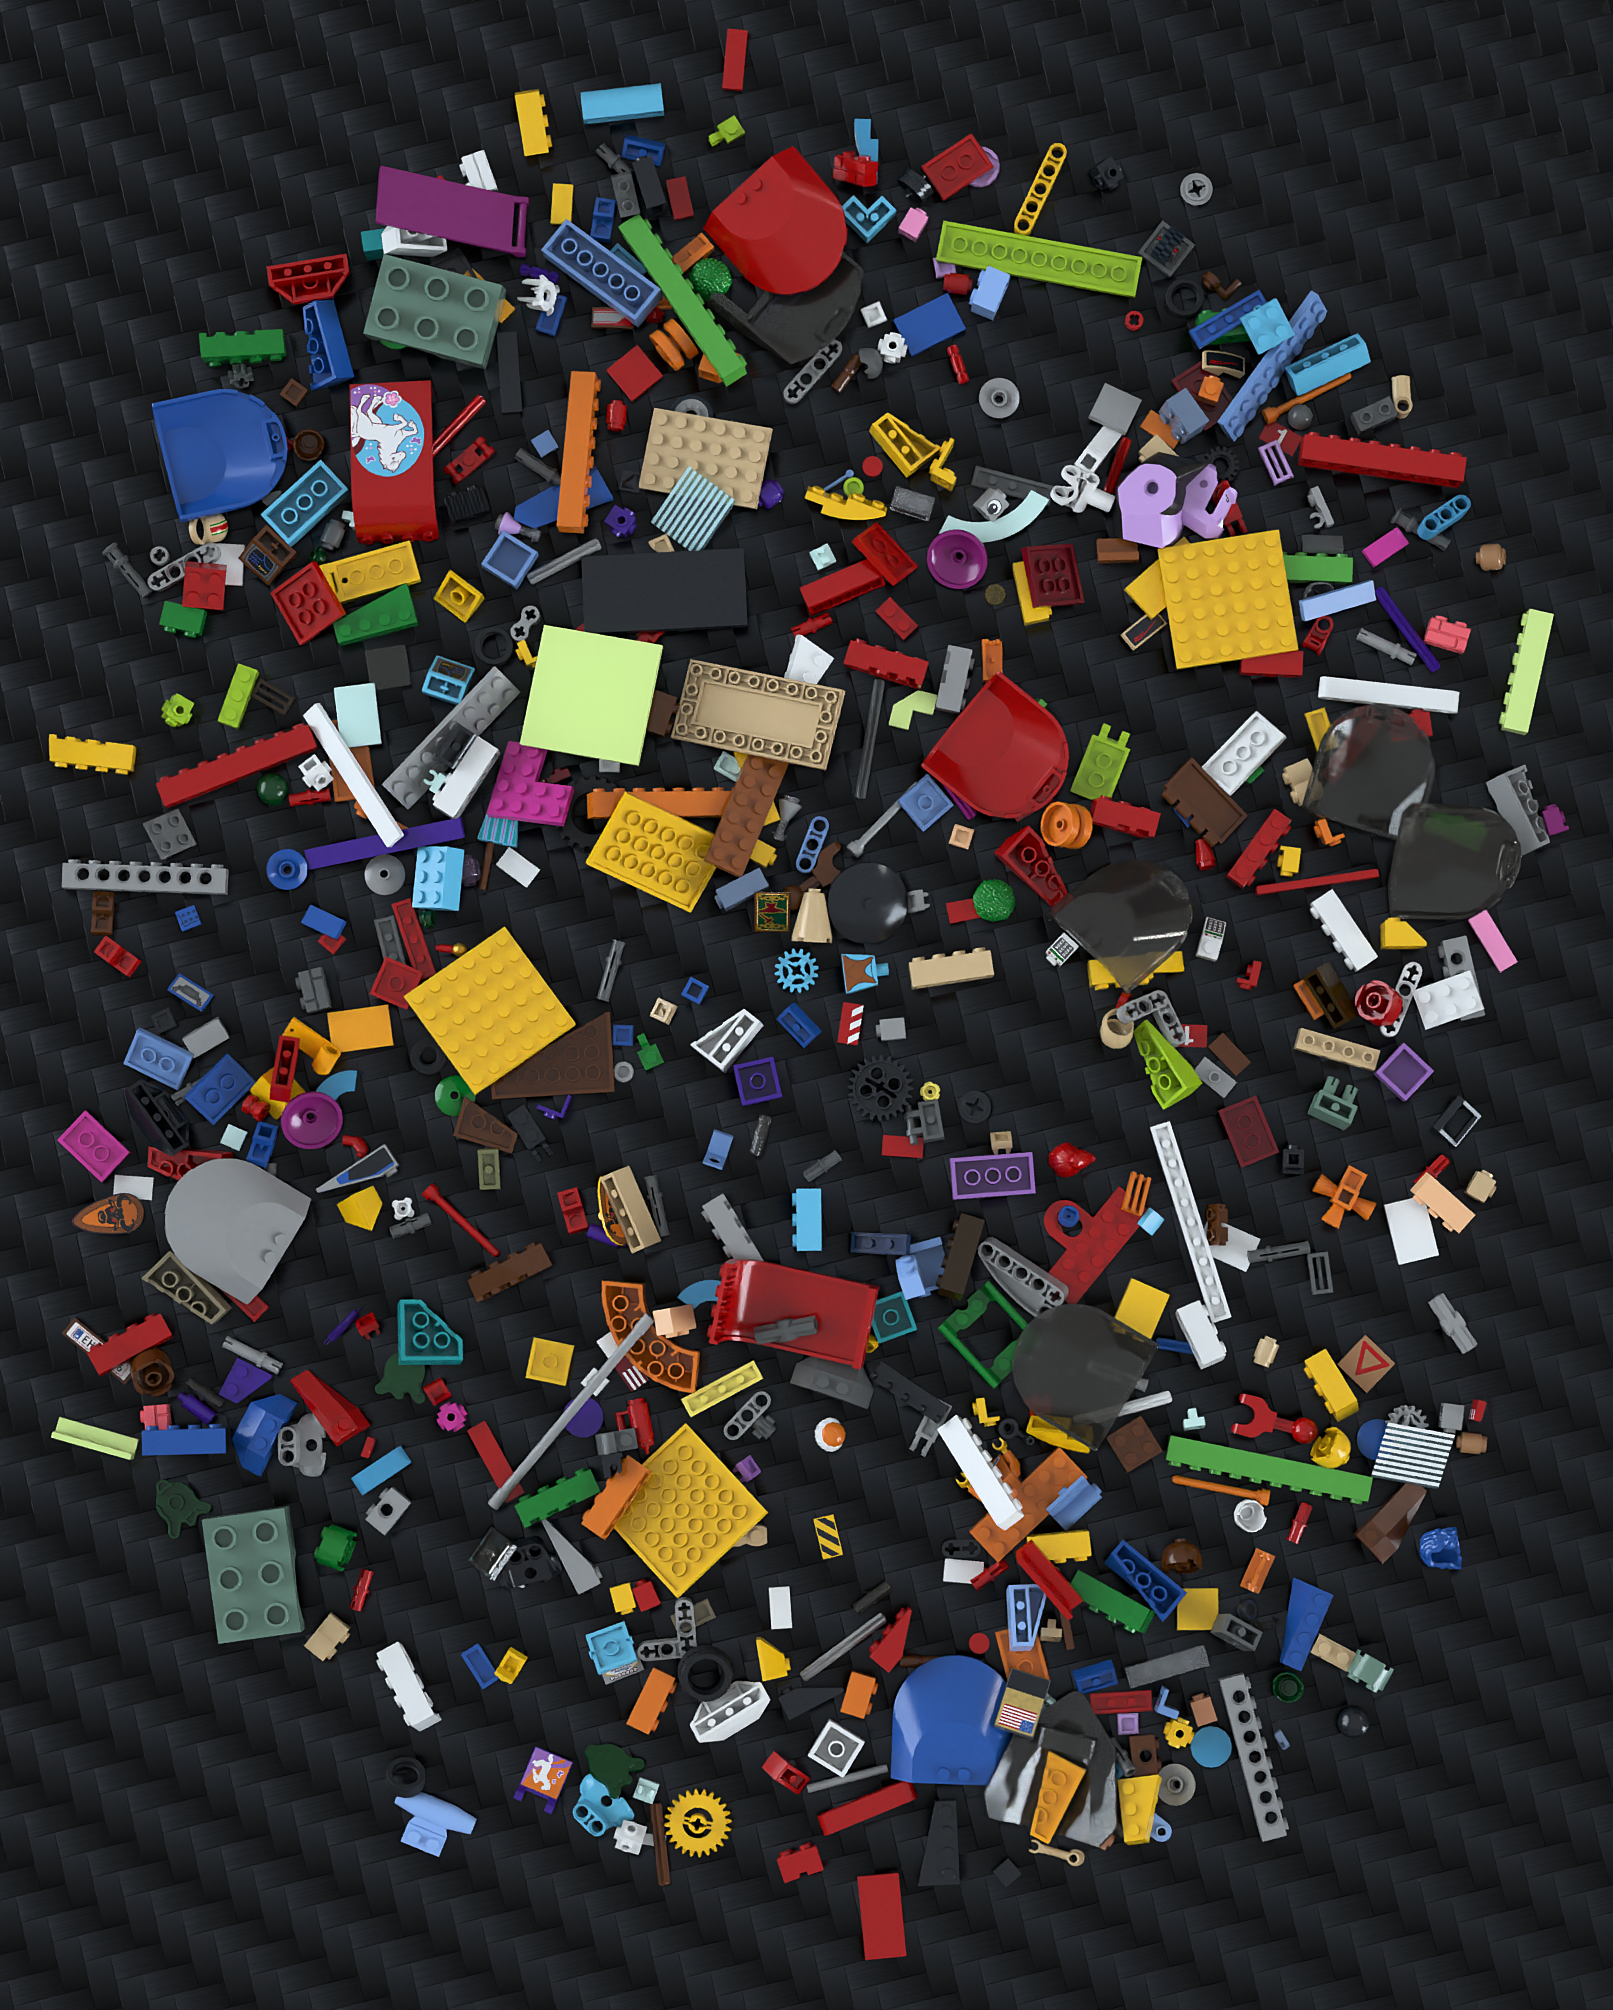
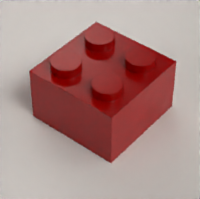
(204, 585)

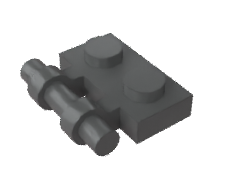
(930, 1121)

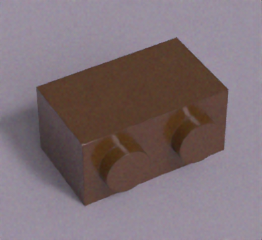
(661, 712)

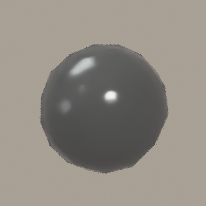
(1300, 417)

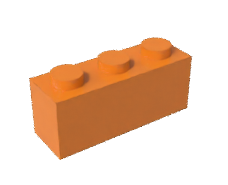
(652, 1700)

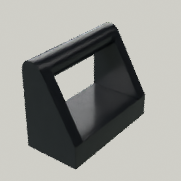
(1448, 1113)

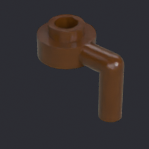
(1211, 282)

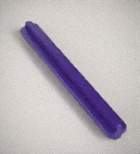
(1407, 630)

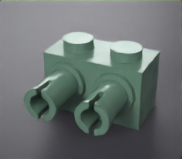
(1332, 1109)

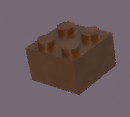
(1133, 1443)

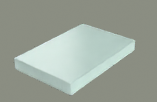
(358, 715)

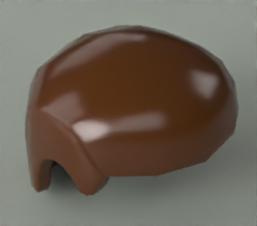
(308, 444)

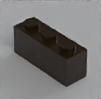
(1331, 995)

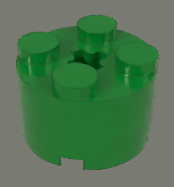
(335, 1547)

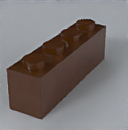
(510, 1272)

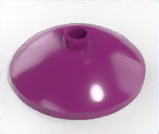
(954, 570)
(317, 1129)

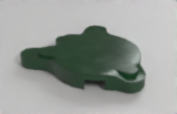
(402, 1379)
(178, 1504)
(612, 1767)

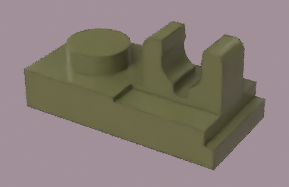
(489, 1168)

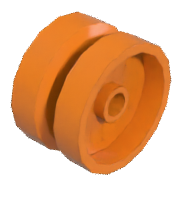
(671, 346)
(1066, 825)

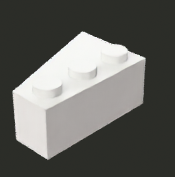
(807, 661)
(728, 1040)

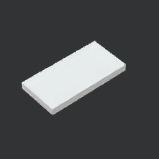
(1243, 753)

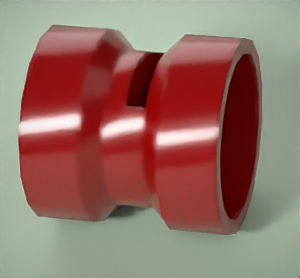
(257, 1108)

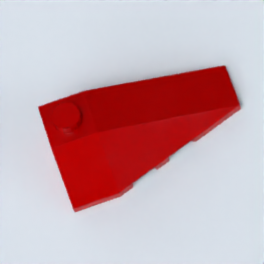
(1029, 860)
(182, 1162)
(333, 1411)

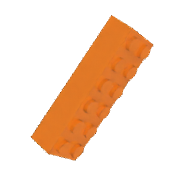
(1035, 1495)

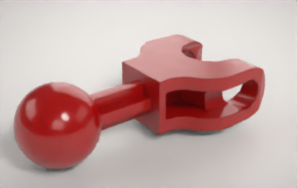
(1303, 1429)

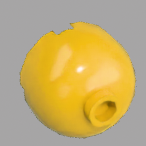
(1332, 1449)

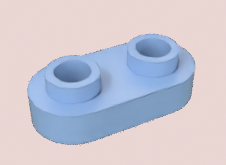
(1160, 1823)

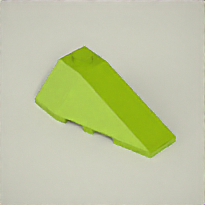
(1170, 1073)

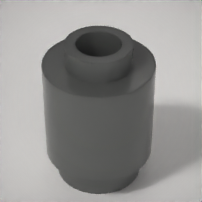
(332, 534)

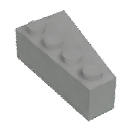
(729, 1229)

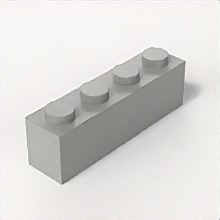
(1517, 806)

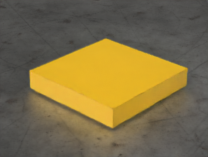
(549, 1361)
(1197, 1609)

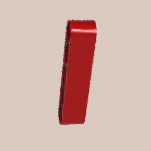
(866, 1807)

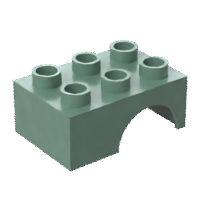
(435, 311)
(253, 1574)

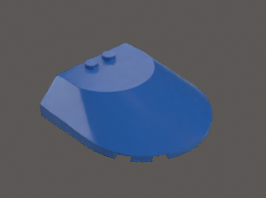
(219, 451)
(947, 1723)

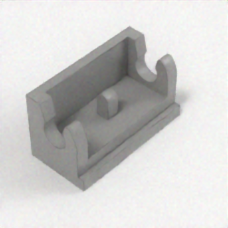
(206, 1037)

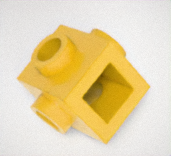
(1171, 1729)

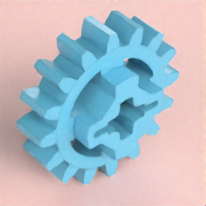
(790, 978)

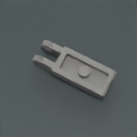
(928, 1430)

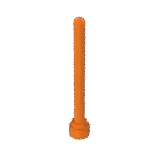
(1271, 414)
(1261, 1496)

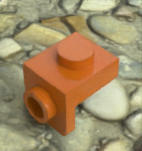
(1323, 831)

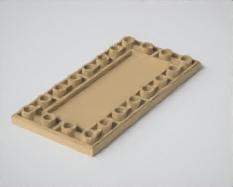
(758, 714)

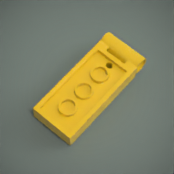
(372, 572)

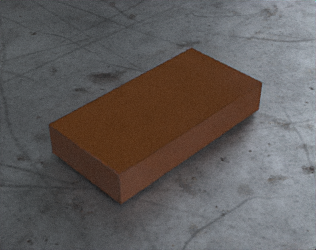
(1229, 1054)

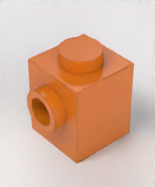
(1210, 390)

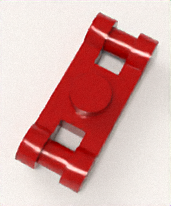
(469, 460)

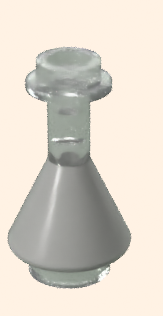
(788, 808)

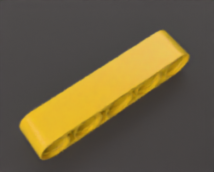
(1044, 181)

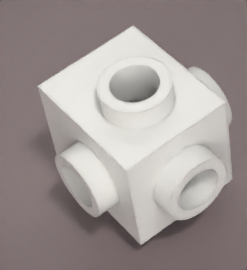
(892, 355)
(316, 773)
(630, 1837)

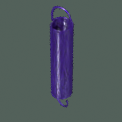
(343, 1326)

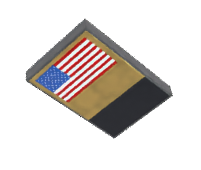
(1022, 1703)

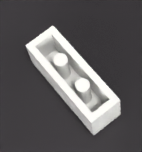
(1201, 1334)

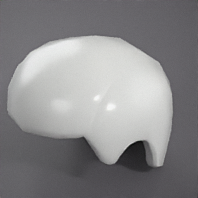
(1249, 1515)

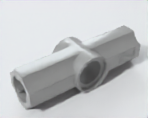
(1452, 1323)

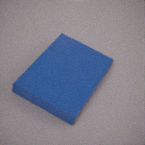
(929, 324)
(220, 1089)

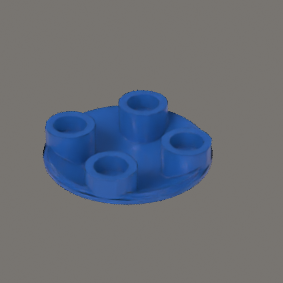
(1370, 1437)

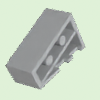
(954, 679)

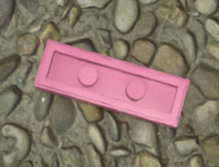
(1492, 941)

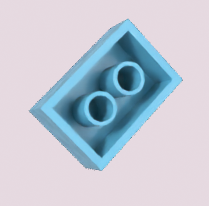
(438, 878)
(807, 1219)

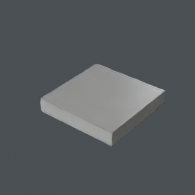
(1115, 409)

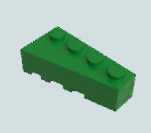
(380, 617)
(557, 1497)

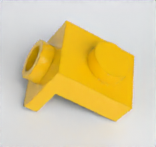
(524, 653)
(979, 1409)
(510, 1665)

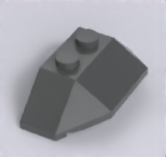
(834, 1380)

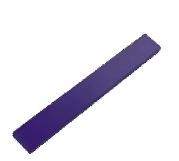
(374, 845)

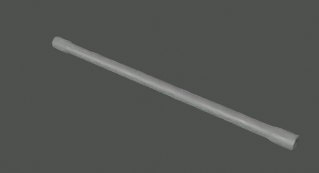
(503, 1492)

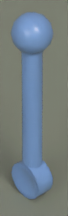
(849, 473)

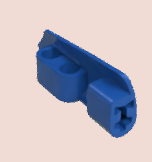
(544, 506)

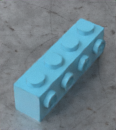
(1327, 364)

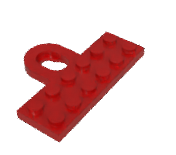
(1094, 1246)

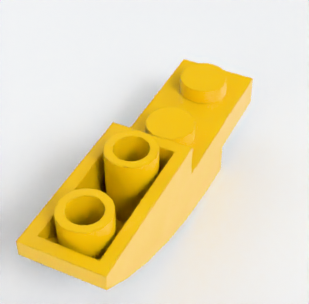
(853, 508)

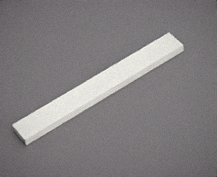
(353, 775)

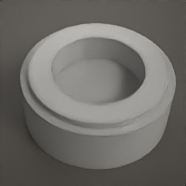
(623, 1071)

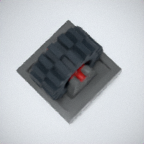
(1166, 248)

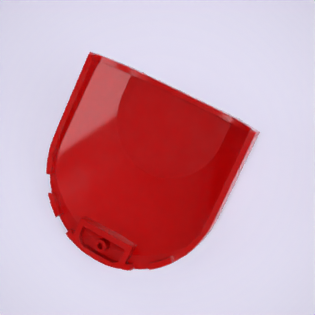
(781, 226)
(1001, 752)

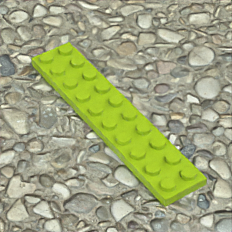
(1039, 259)

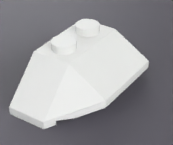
(731, 1712)

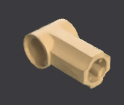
(1401, 394)

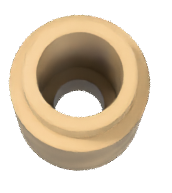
(1265, 1351)

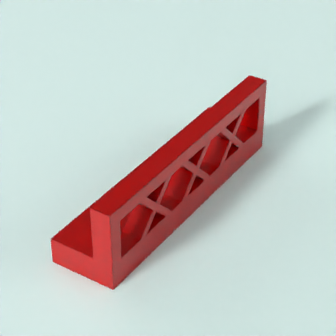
(1048, 1578)

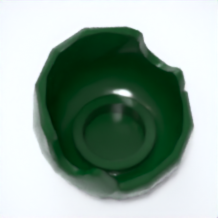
(272, 789)
(1288, 1687)

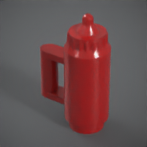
(640, 1420)

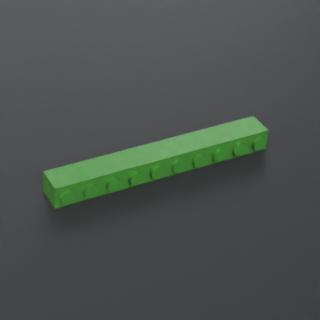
(683, 300)
(1268, 1468)

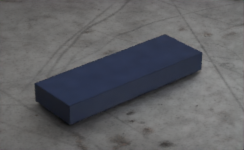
(880, 1243)

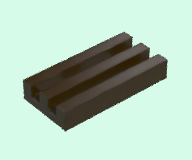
(287, 705)

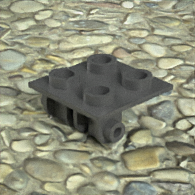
(169, 834)

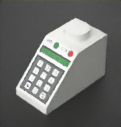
(1211, 939)
(1061, 950)

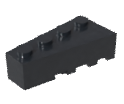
(941, 1856)

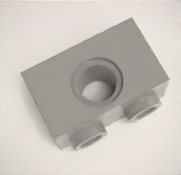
(379, 1519)

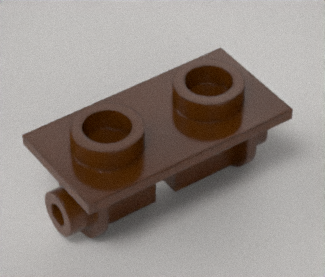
(1216, 1215)

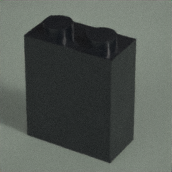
(649, 186)

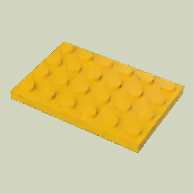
(654, 852)

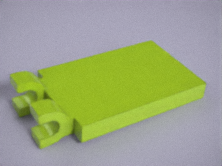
(1101, 765)

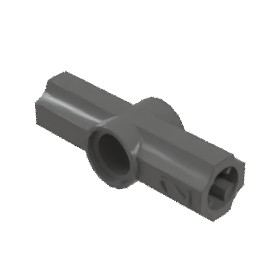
(786, 1330)

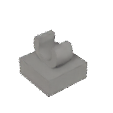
(916, 901)

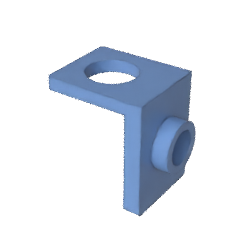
(718, 1149)

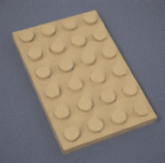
(719, 450)

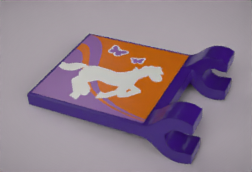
(544, 1777)

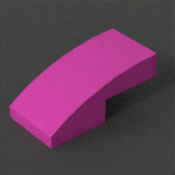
(1385, 547)

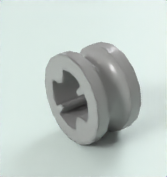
(164, 559)

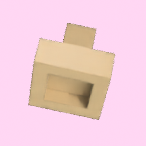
(1001, 1140)
(1051, 1633)

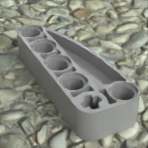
(1019, 1286)

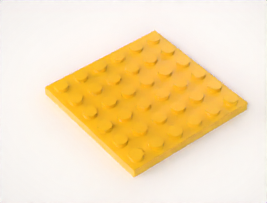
(1227, 599)
(489, 1010)
(687, 1511)

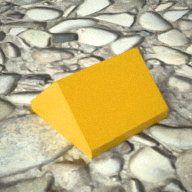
(458, 596)
(262, 1091)

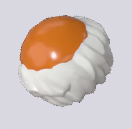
(830, 1434)

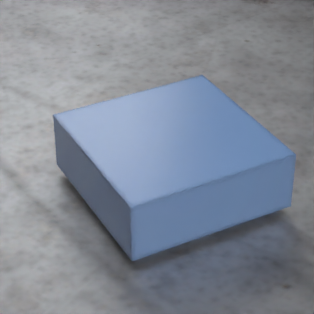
(544, 444)

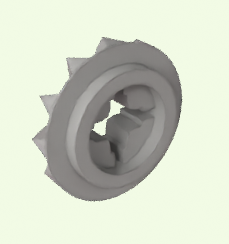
(1200, 181)

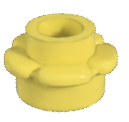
(930, 1086)

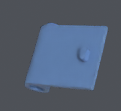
(1074, 1502)

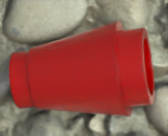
(1204, 855)

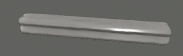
(563, 561)

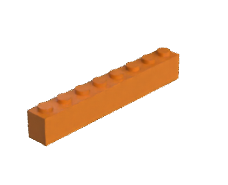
(577, 452)
(678, 801)

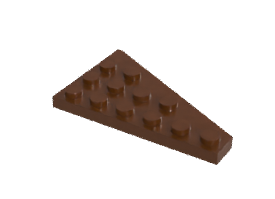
(569, 1066)

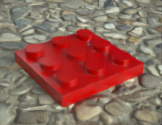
(308, 603)

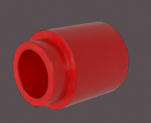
(957, 283)
(615, 415)

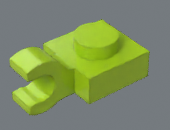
(728, 130)

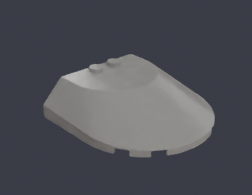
(233, 1224)

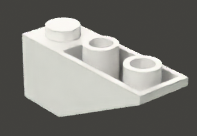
(1098, 450)

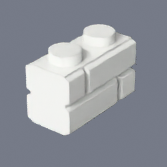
(478, 171)

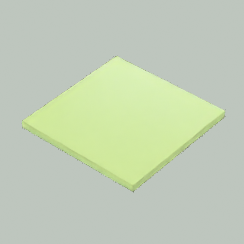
(591, 695)

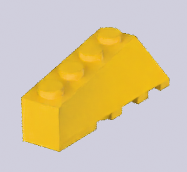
(92, 754)

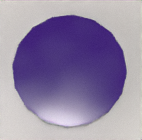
(586, 1420)

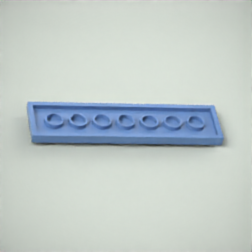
(1271, 368)

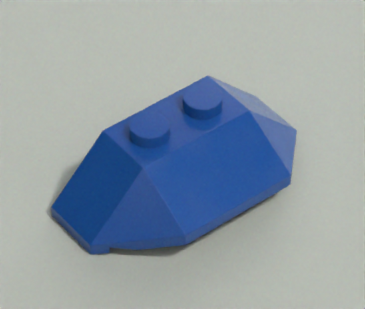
(259, 1431)

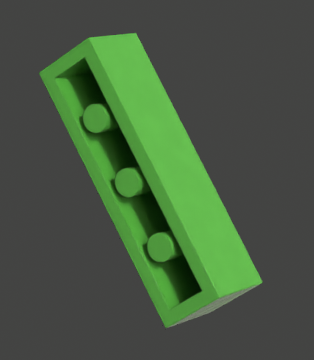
(1320, 567)

